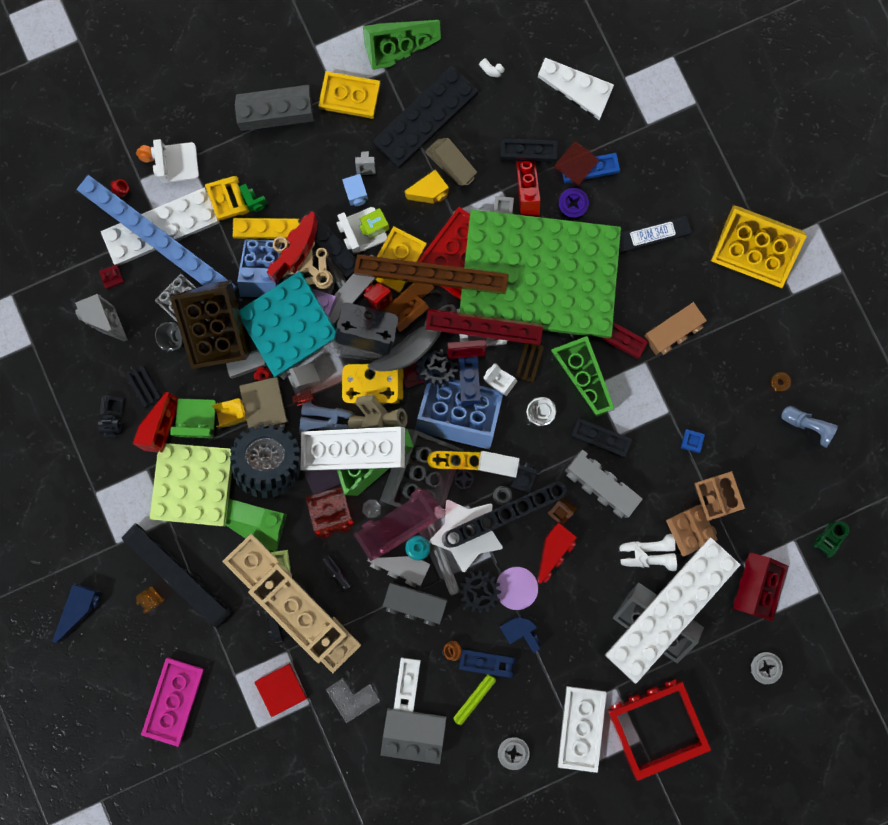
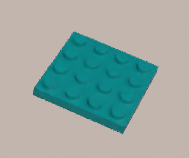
(287, 324)

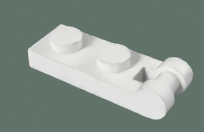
(407, 683)

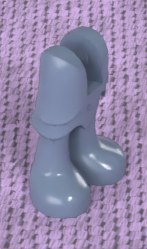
(335, 416)
(801, 419)

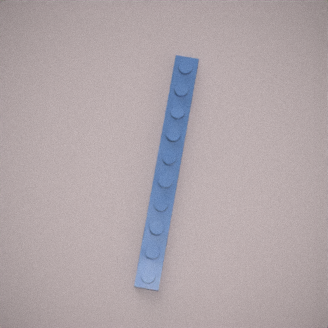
(149, 232)

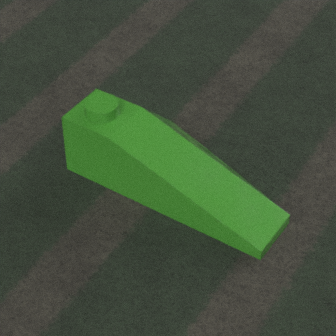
(393, 41)
(261, 522)

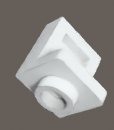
(499, 379)

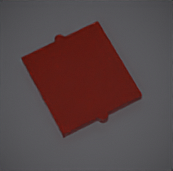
(576, 163)

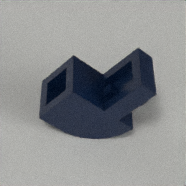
(521, 627)

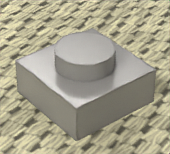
(503, 205)

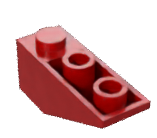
(528, 189)
(555, 545)

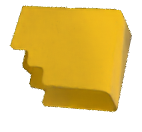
(230, 413)

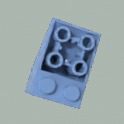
(255, 260)

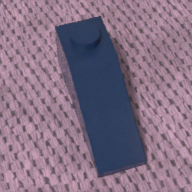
(78, 606)

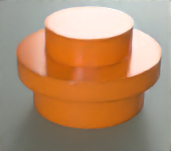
(144, 153)

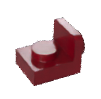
(410, 376)

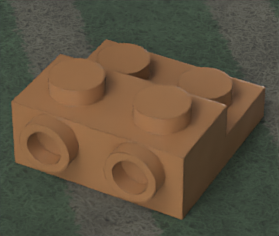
(691, 529)

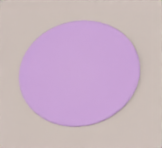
(517, 588)

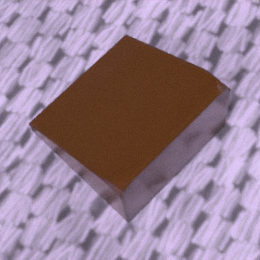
(562, 511)

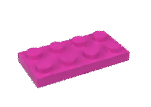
(172, 702)

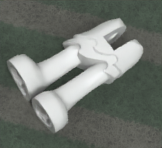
(643, 560)

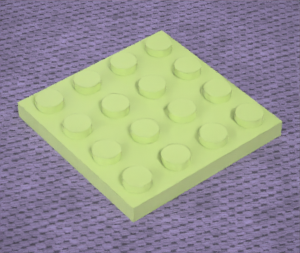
(192, 485)

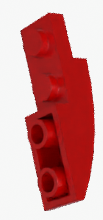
(300, 244)

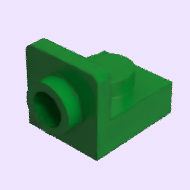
(254, 204)

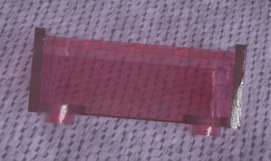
(399, 525)

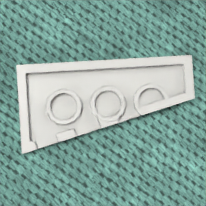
(577, 86)

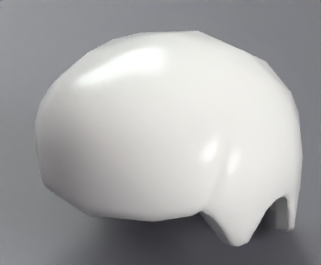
(541, 411)

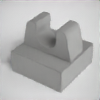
(365, 165)

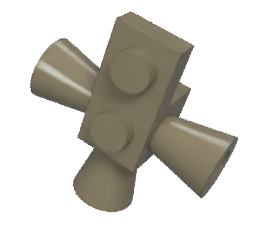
(376, 415)

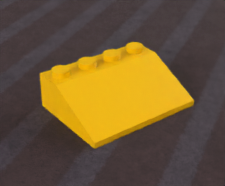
(758, 246)

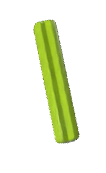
(474, 699)

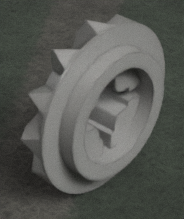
(774, 672)
(519, 760)

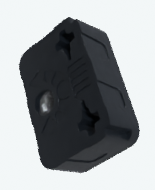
(366, 328)

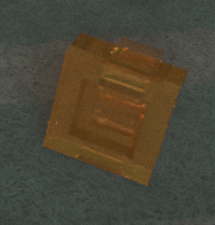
(149, 599)

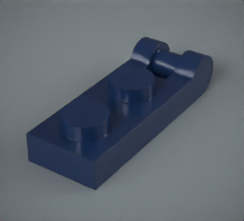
(469, 381)
(486, 663)

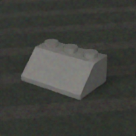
(101, 316)

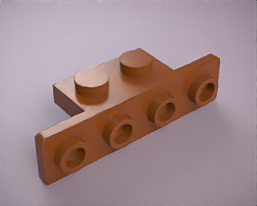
(409, 304)

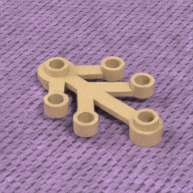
(307, 265)

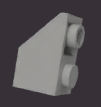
(304, 377)

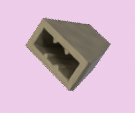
(451, 161)

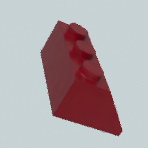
(760, 586)

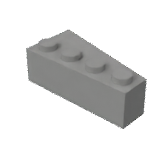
(603, 485)

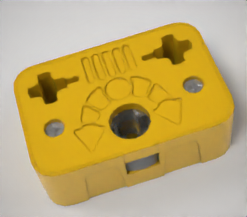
(357, 378)

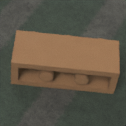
(675, 329)

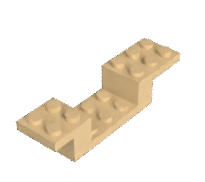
(290, 605)

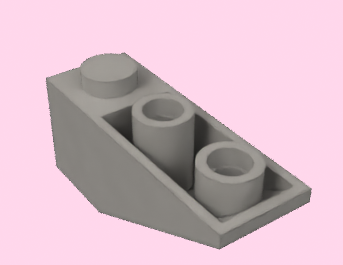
(405, 567)

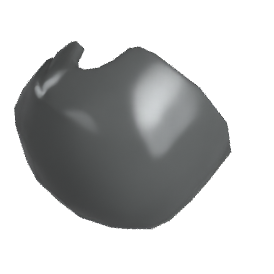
(169, 336)

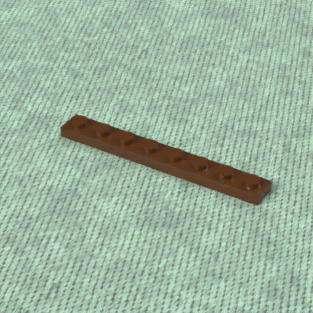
(431, 274)

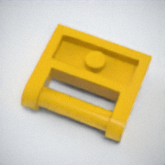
(221, 201)

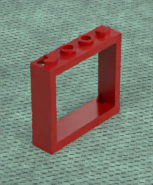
(668, 760)

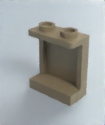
(264, 404)

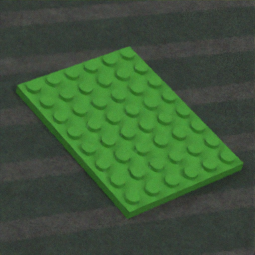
(556, 271)

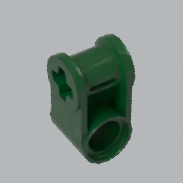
(829, 541)

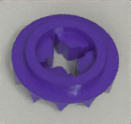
(573, 194)

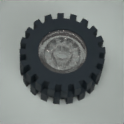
(248, 461)

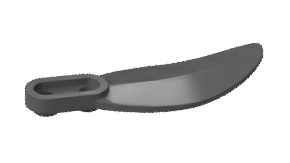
(410, 348)

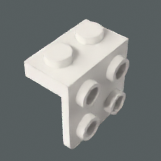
(175, 162)
(354, 236)

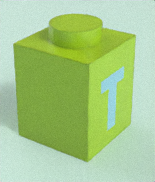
(373, 224)

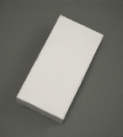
(498, 464)

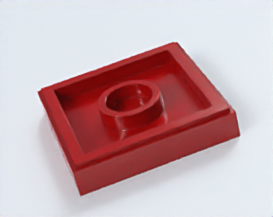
(280, 690)

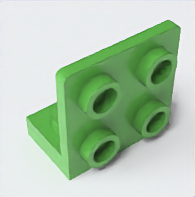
(194, 418)

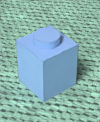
(355, 190)

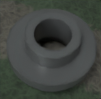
(507, 491)

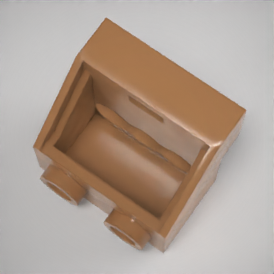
(721, 496)

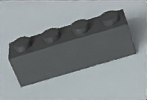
(274, 108)
(635, 604)

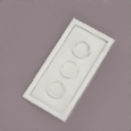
(582, 729)

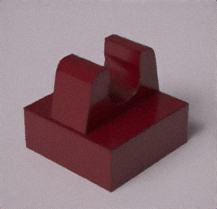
(111, 277)

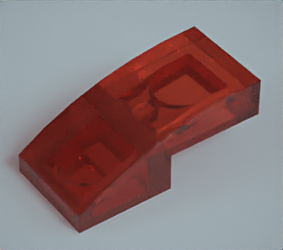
(303, 396)

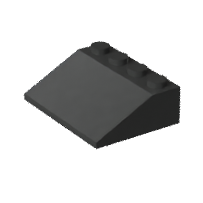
(419, 474)

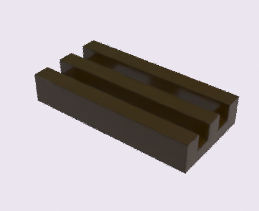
(524, 377)

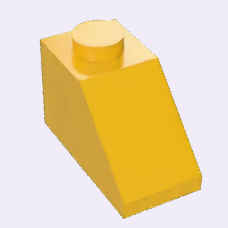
(429, 189)

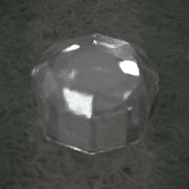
(371, 508)

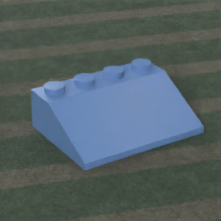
(446, 418)

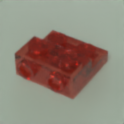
(329, 512)

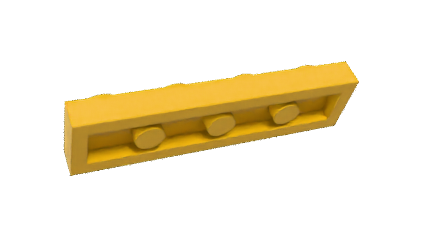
(263, 228)

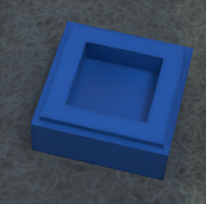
(692, 441)

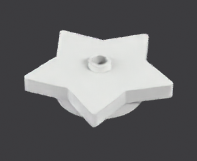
(467, 552)

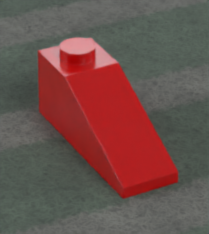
(378, 296)
(156, 426)

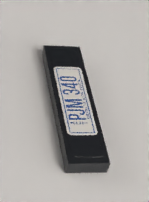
(654, 234)

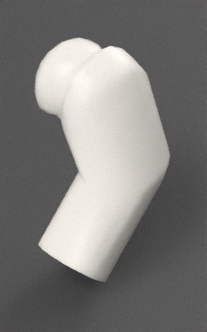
(491, 70)

